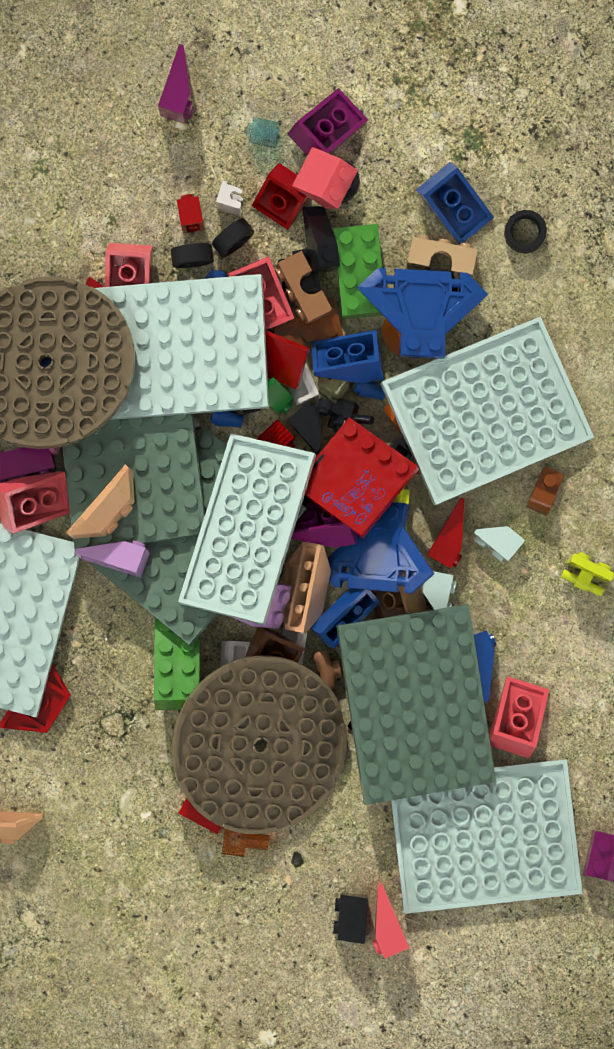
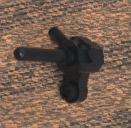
(340, 412)

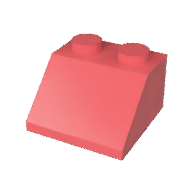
(324, 178)

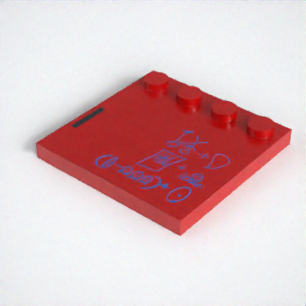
(358, 477)

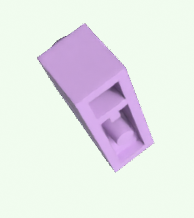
(120, 556)

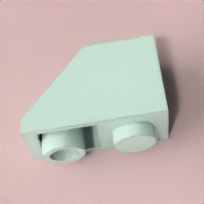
(500, 540)
(437, 590)

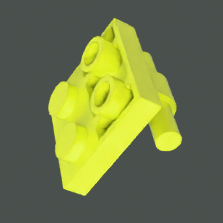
(587, 571)

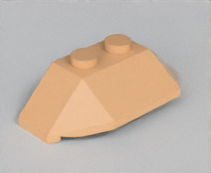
(107, 508)
(309, 576)
(16, 824)

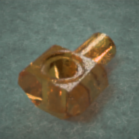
(250, 841)

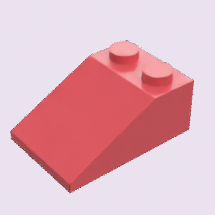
(128, 264)
(275, 302)
(33, 500)
(518, 717)
(387, 930)

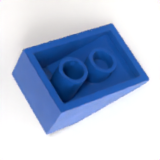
(455, 203)
(349, 357)

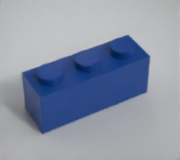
(349, 608)

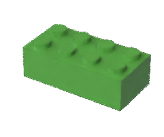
(358, 259)
(175, 668)

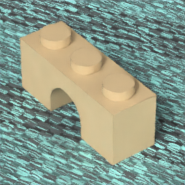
(424, 249)

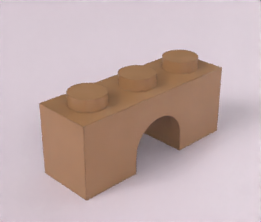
(310, 306)

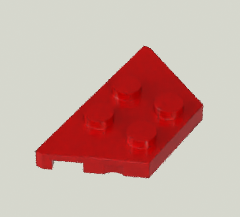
(53, 701)

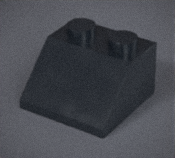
(352, 917)

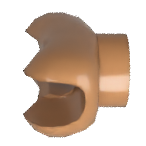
(327, 669)

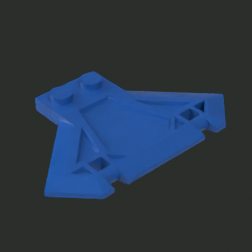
(422, 306)
(382, 557)

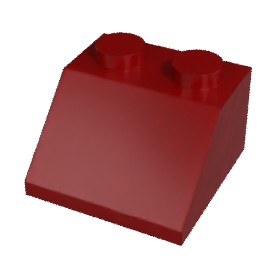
(278, 198)

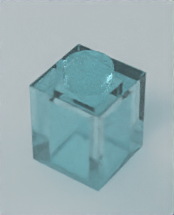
(263, 132)

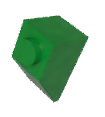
(279, 397)

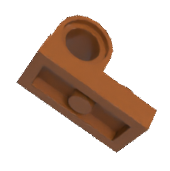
(545, 491)

